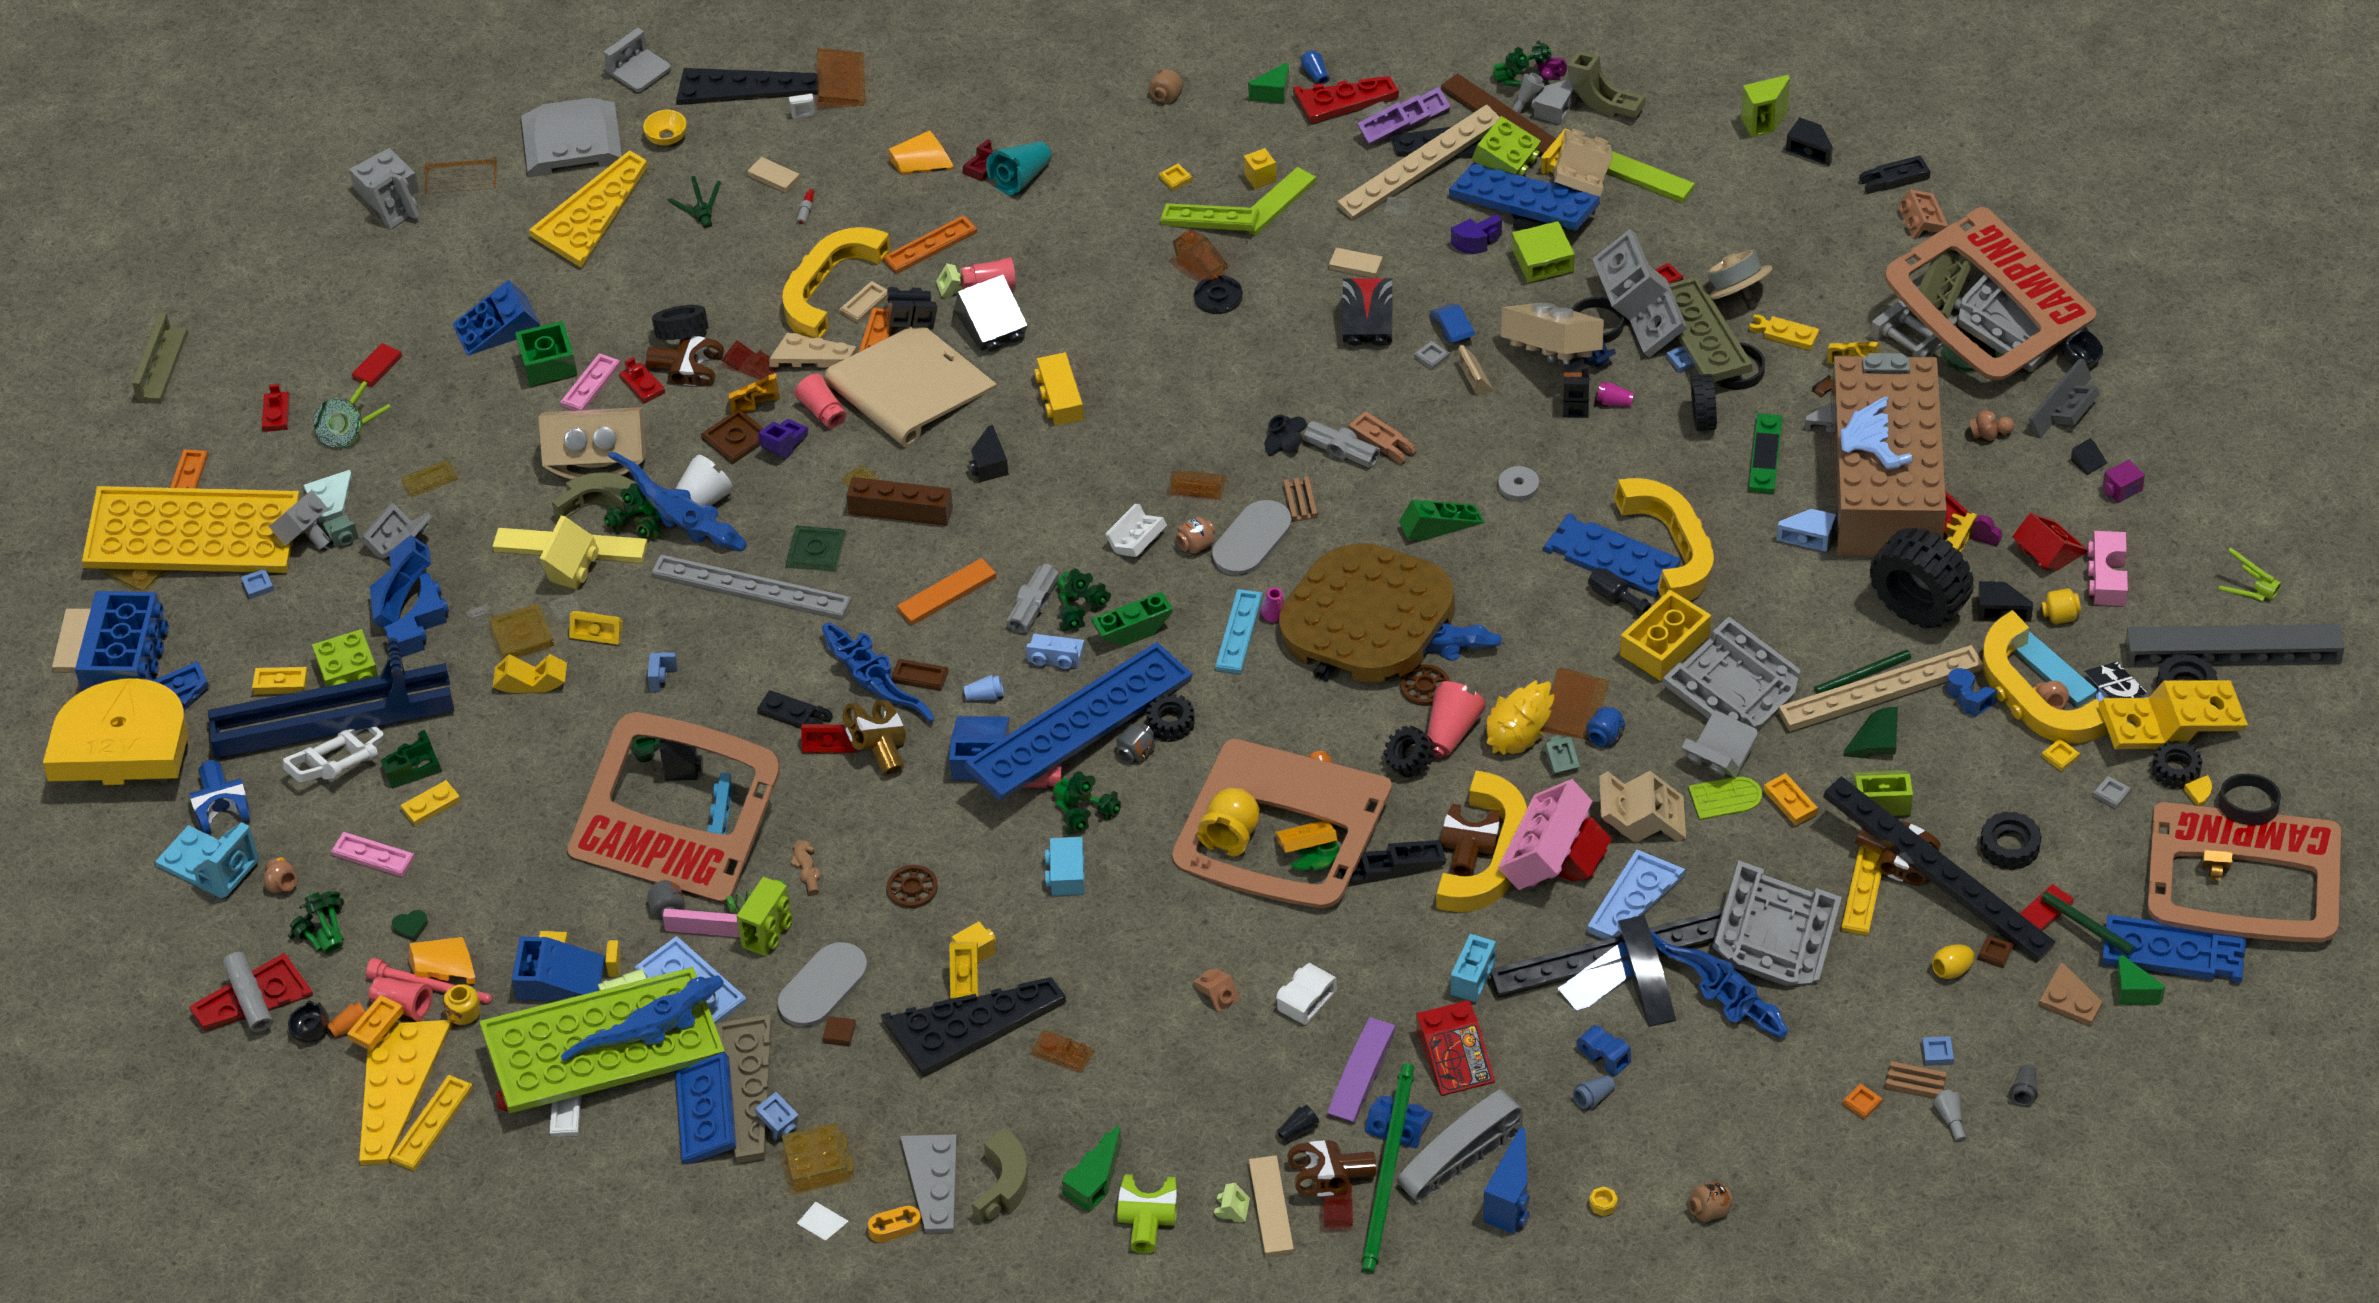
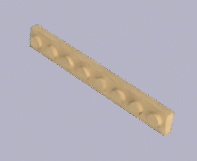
(1418, 163)
(1877, 688)

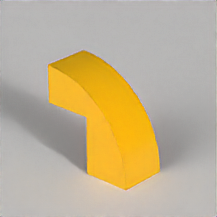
(520, 677)

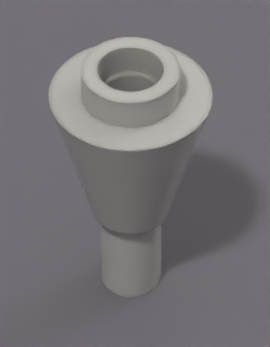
(1530, 86)
(1950, 1109)

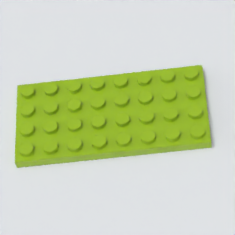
(530, 1043)

